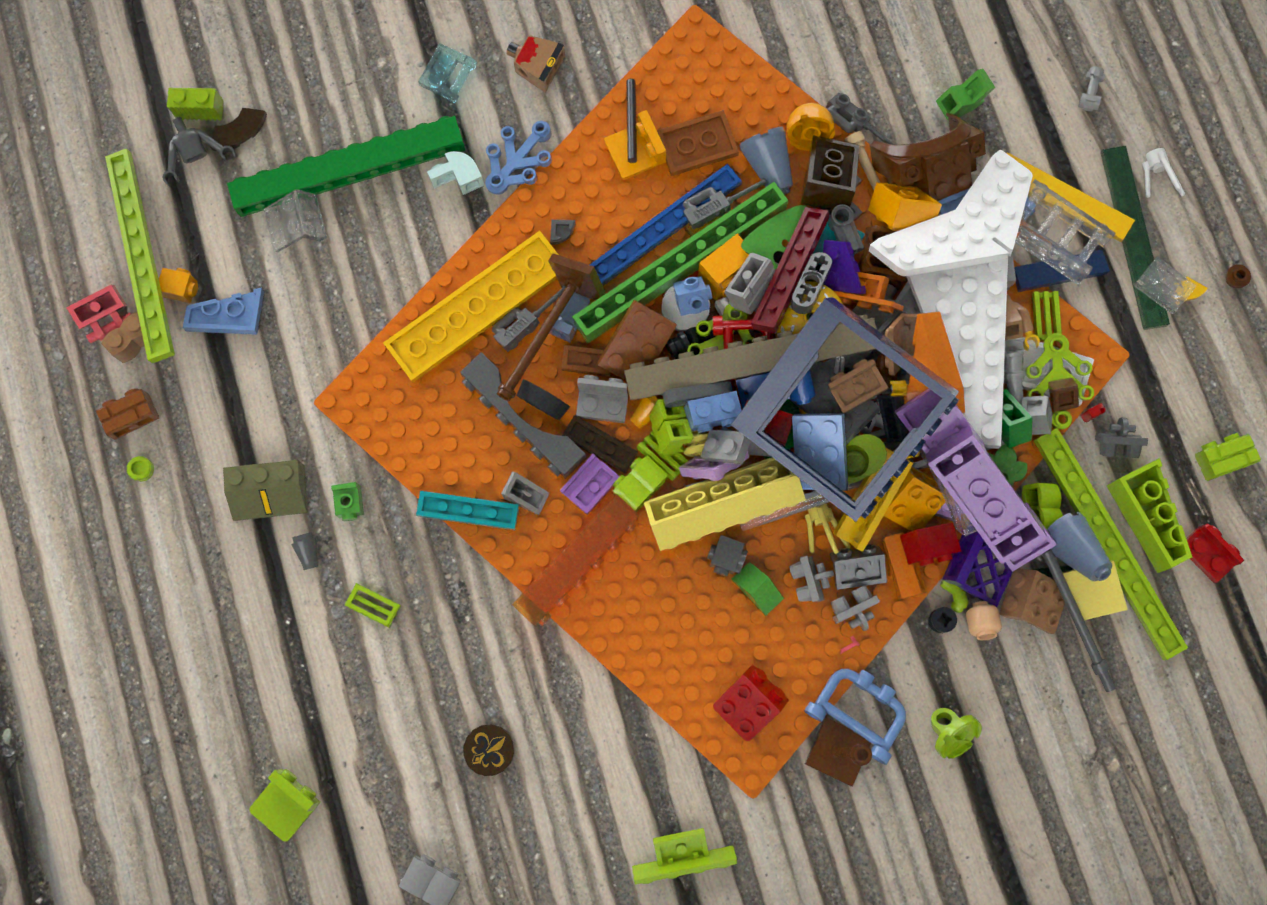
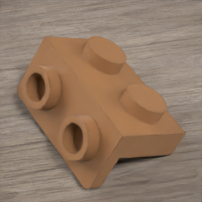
(857, 386)

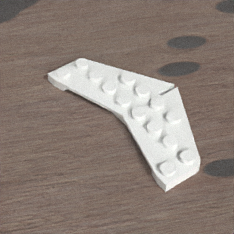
(973, 234)

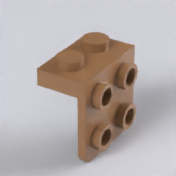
(901, 333)
(1033, 599)

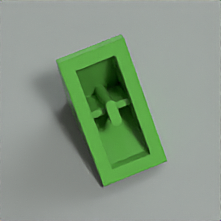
(758, 588)

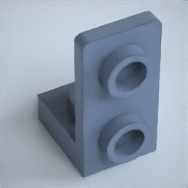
(564, 326)

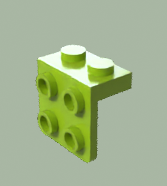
(284, 804)

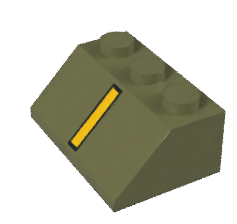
(265, 490)

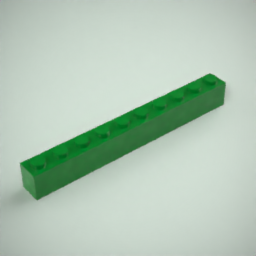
(347, 165)

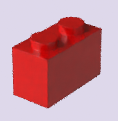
(930, 543)

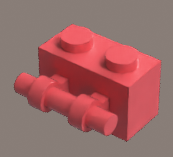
(96, 307)

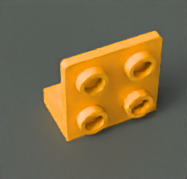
(649, 148)
(915, 501)

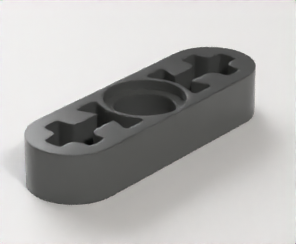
(812, 292)
(680, 396)

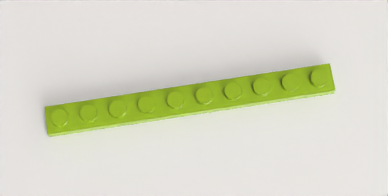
(139, 256)
(1131, 577)

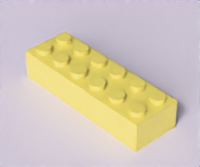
(722, 503)

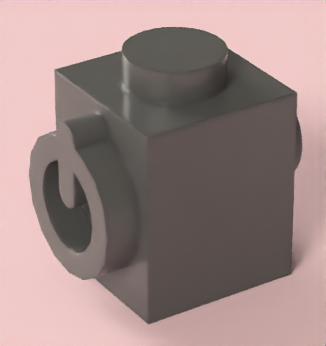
(727, 556)

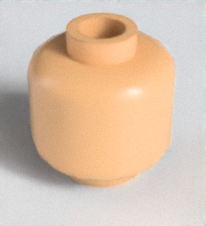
(983, 621)

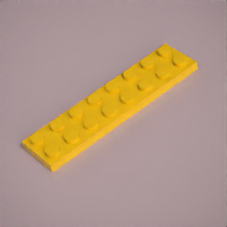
(473, 307)

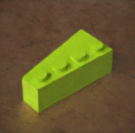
(1152, 515)

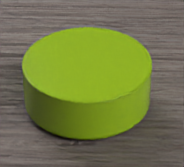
(140, 468)

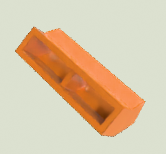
(906, 578)

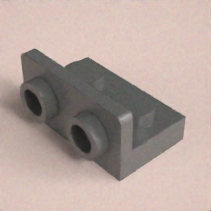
(859, 568)

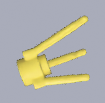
(822, 516)

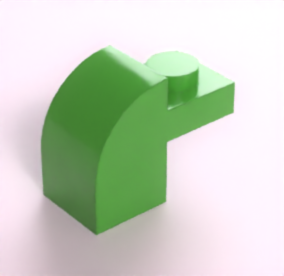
(967, 96)

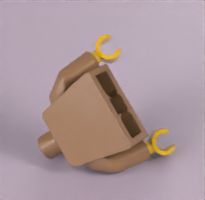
(1019, 322)

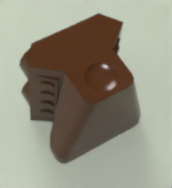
(871, 264)

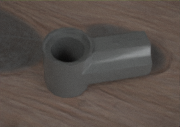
(845, 231)

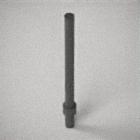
(1098, 664)

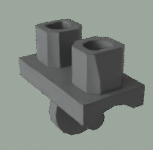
(1132, 443)

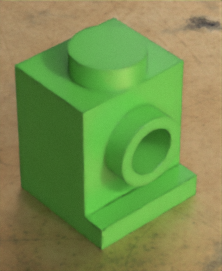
(354, 508)

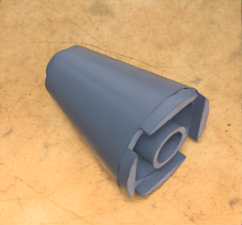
(770, 157)
(1079, 547)

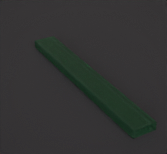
(1136, 242)

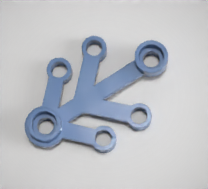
(517, 160)

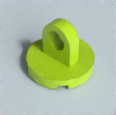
(957, 736)

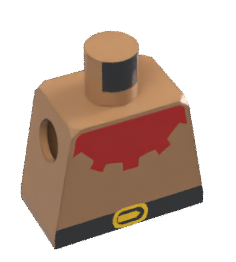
(537, 60)

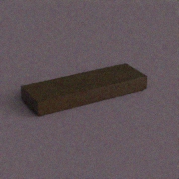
(600, 444)

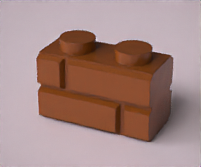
(127, 413)

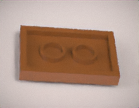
(698, 143)
(636, 339)

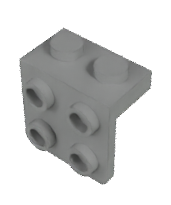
(729, 447)

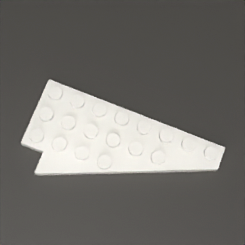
(975, 321)

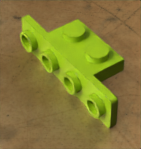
(682, 855)

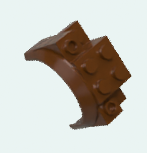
(935, 165)

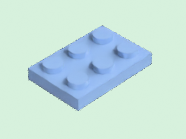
(822, 445)

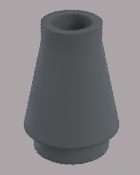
(305, 548)

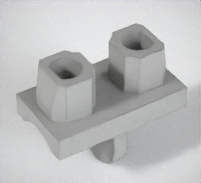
(813, 590)
(843, 611)

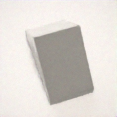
(524, 493)

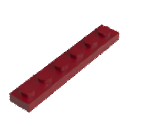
(790, 269)

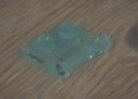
(441, 68)

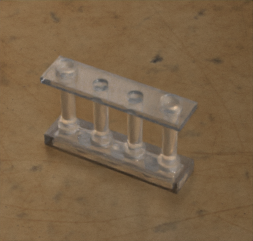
(1055, 253)

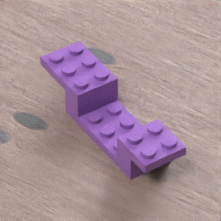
(978, 484)

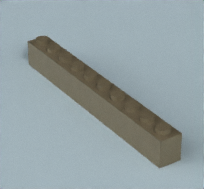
(734, 362)

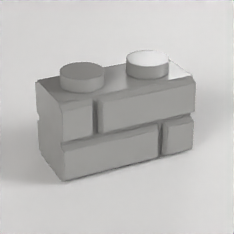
(750, 283)

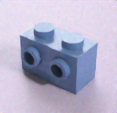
(712, 411)

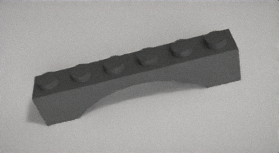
(557, 450)

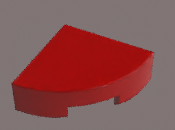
(1093, 412)

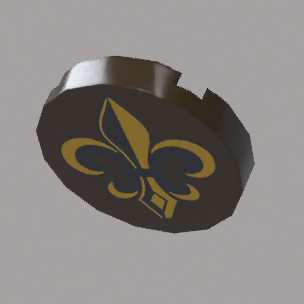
(488, 750)

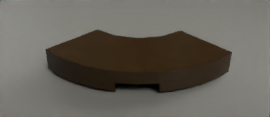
(240, 129)

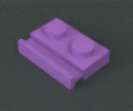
(589, 484)

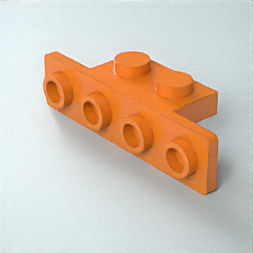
(875, 294)

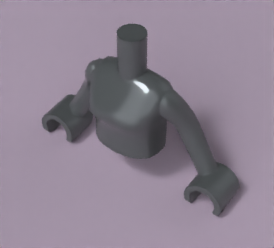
(190, 147)

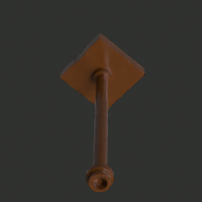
(579, 279)
(839, 752)

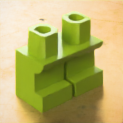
(670, 428)

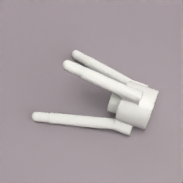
(1158, 162)

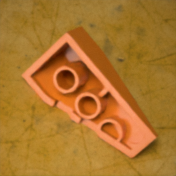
(934, 352)

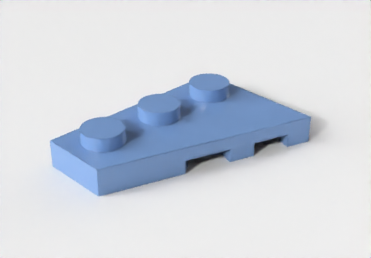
(230, 315)

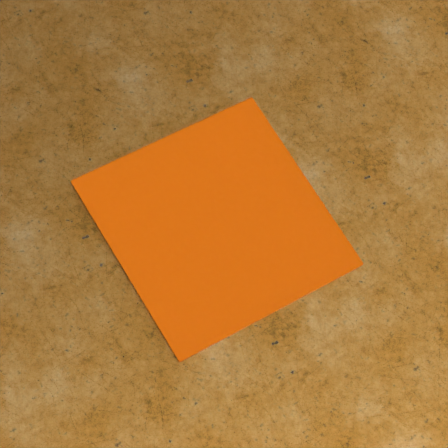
(648, 613)

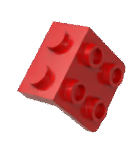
(750, 703)

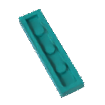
(467, 510)

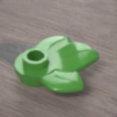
(1007, 463)

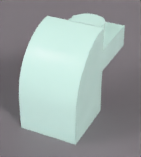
(458, 167)

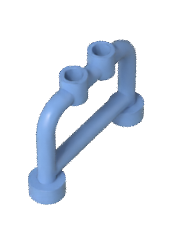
(884, 695)

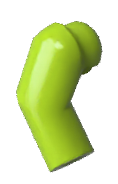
(959, 596)

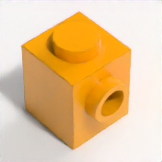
(178, 284)

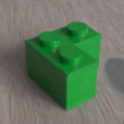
(1015, 422)

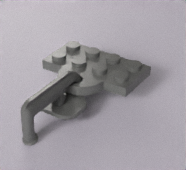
(825, 403)

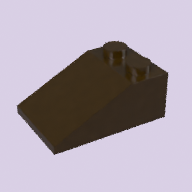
(830, 173)

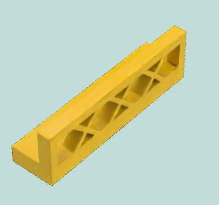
(861, 531)

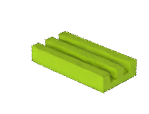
(1054, 296)
(672, 460)
(391, 614)

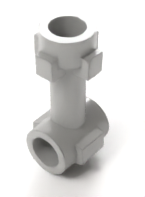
(1090, 101)

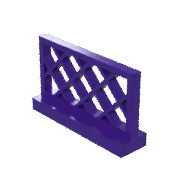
(967, 562)

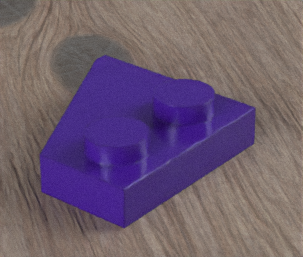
(844, 268)

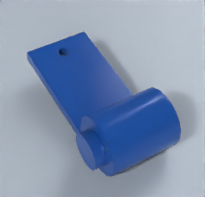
(802, 393)

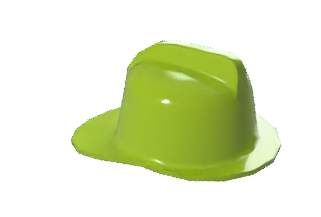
(864, 457)

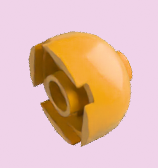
(809, 121)

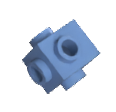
(692, 295)

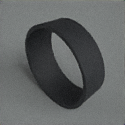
(542, 400)

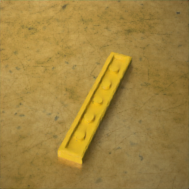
(1099, 211)

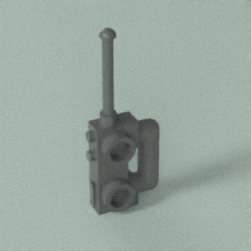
(851, 117)
(714, 208)
(525, 324)

